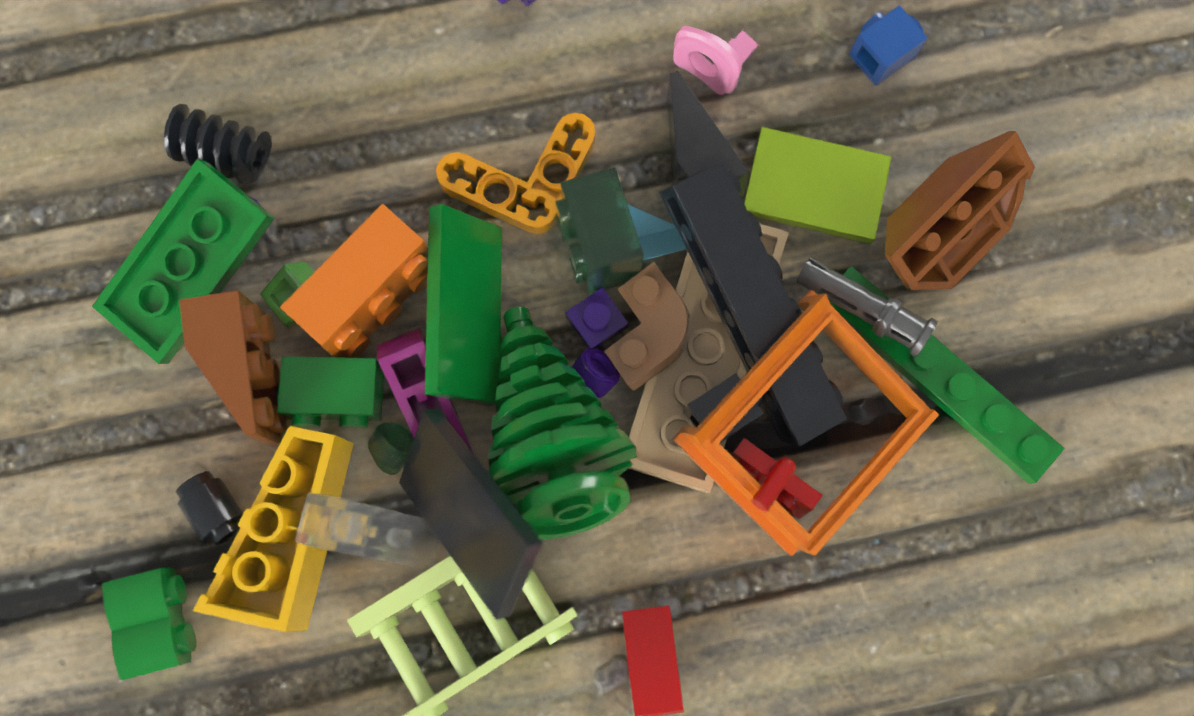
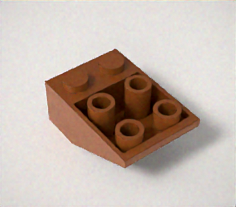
(231, 347)

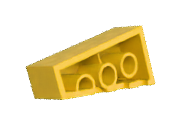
(266, 573)

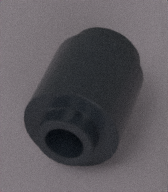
(209, 508)

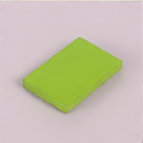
(817, 185)

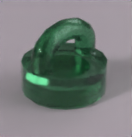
(390, 447)

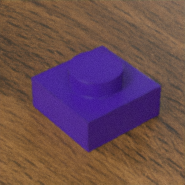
(596, 319)

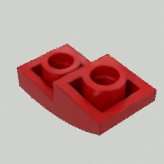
(652, 661)

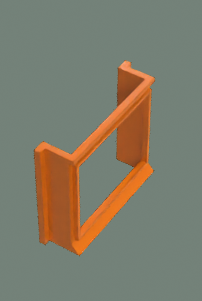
(703, 441)

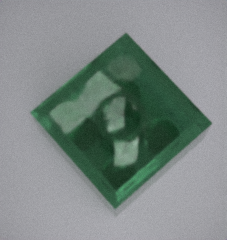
(601, 231)

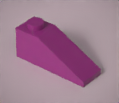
(404, 368)

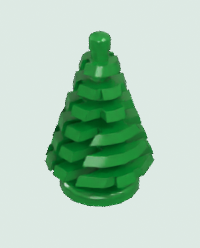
(553, 439)

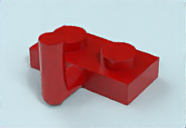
(776, 481)

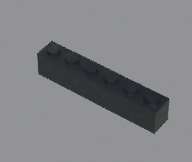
(751, 298)

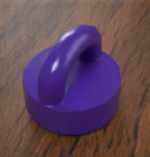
(597, 371)

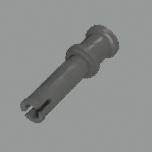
(885, 316)

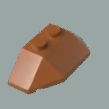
(958, 213)

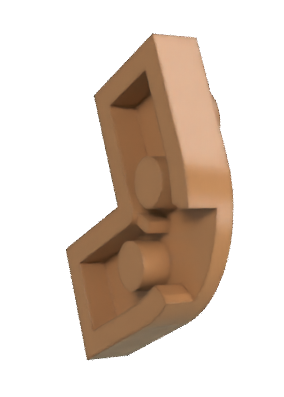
(661, 332)

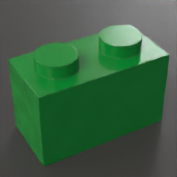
(330, 390)

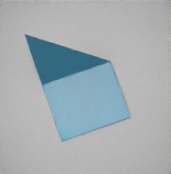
(655, 235)

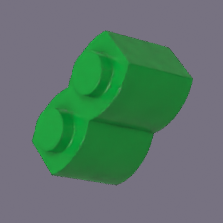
(148, 622)

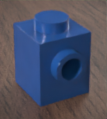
(887, 44)

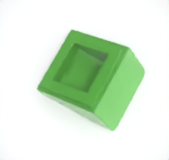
(283, 285)

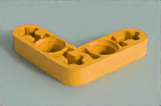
(534, 191)

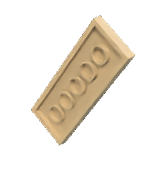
(705, 362)

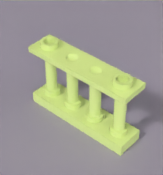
(423, 595)

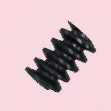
(231, 153)

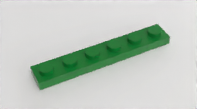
(964, 396)

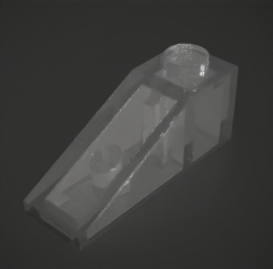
(366, 531)

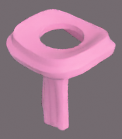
(727, 57)

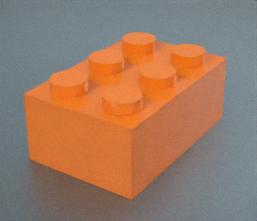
(361, 285)

